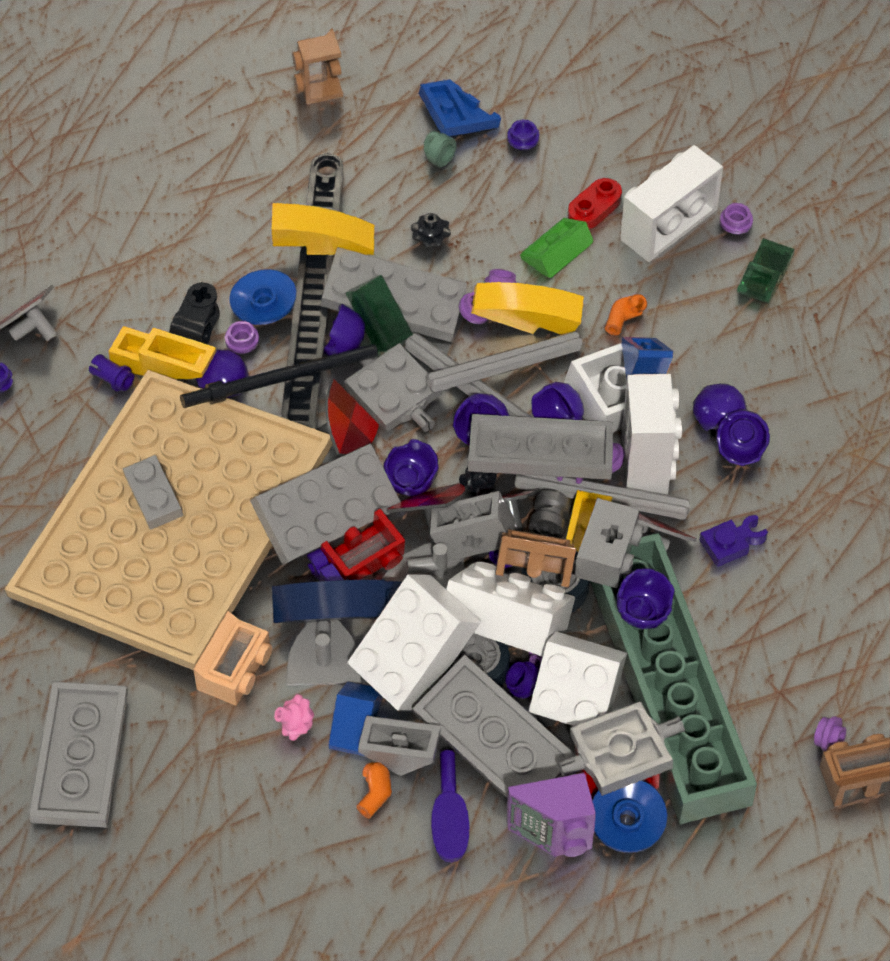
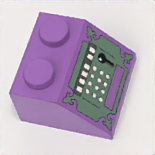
(553, 814)

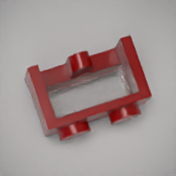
(367, 551)

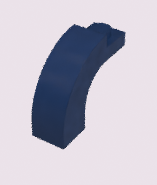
(331, 600)

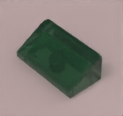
(380, 312)

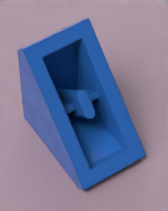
(645, 356)
(351, 708)

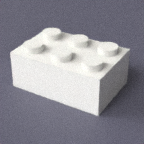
(671, 202)
(650, 432)
(512, 606)
(413, 641)

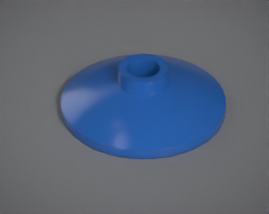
(263, 297)
(644, 806)

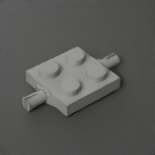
(393, 389)
(621, 748)

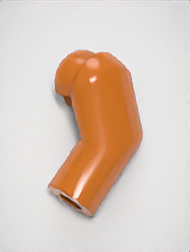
(624, 310)
(379, 788)

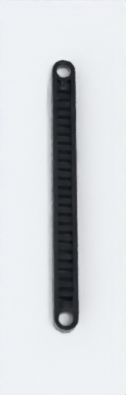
(310, 319)

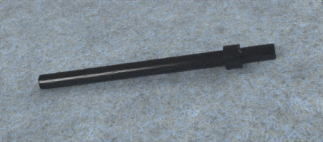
(217, 392)

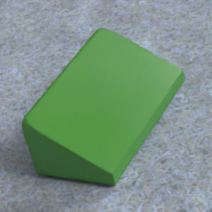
(558, 246)

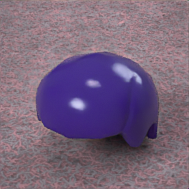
(346, 331)
(224, 367)
(557, 402)
(716, 403)
(476, 404)
(742, 437)
(412, 467)
(645, 598)

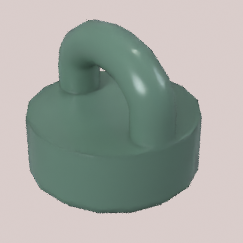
(439, 148)

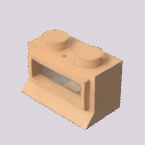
(232, 659)

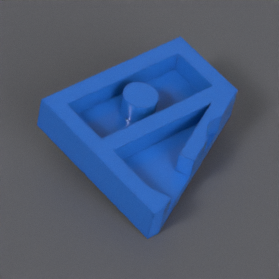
(455, 110)

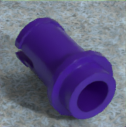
(118, 376)

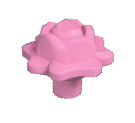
(295, 717)

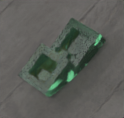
(766, 271)

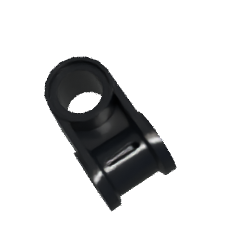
(197, 313)

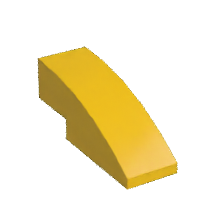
(320, 230)
(528, 306)
(161, 353)

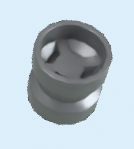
(550, 513)

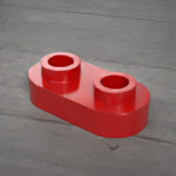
(599, 199)

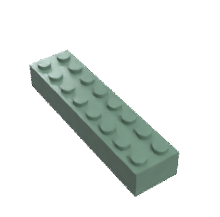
(675, 679)

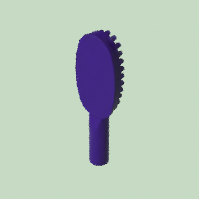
(449, 814)

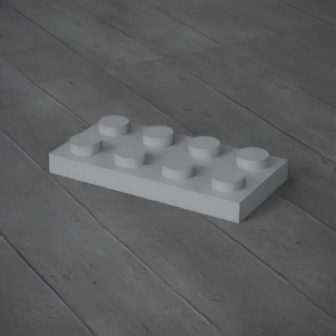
(424, 298)
(541, 446)
(324, 503)
(491, 729)
(79, 754)

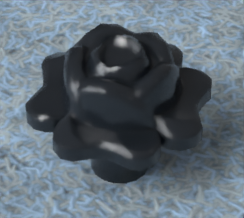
(430, 230)
(478, 482)

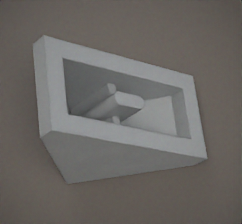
(399, 743)

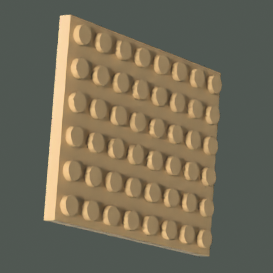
(176, 581)

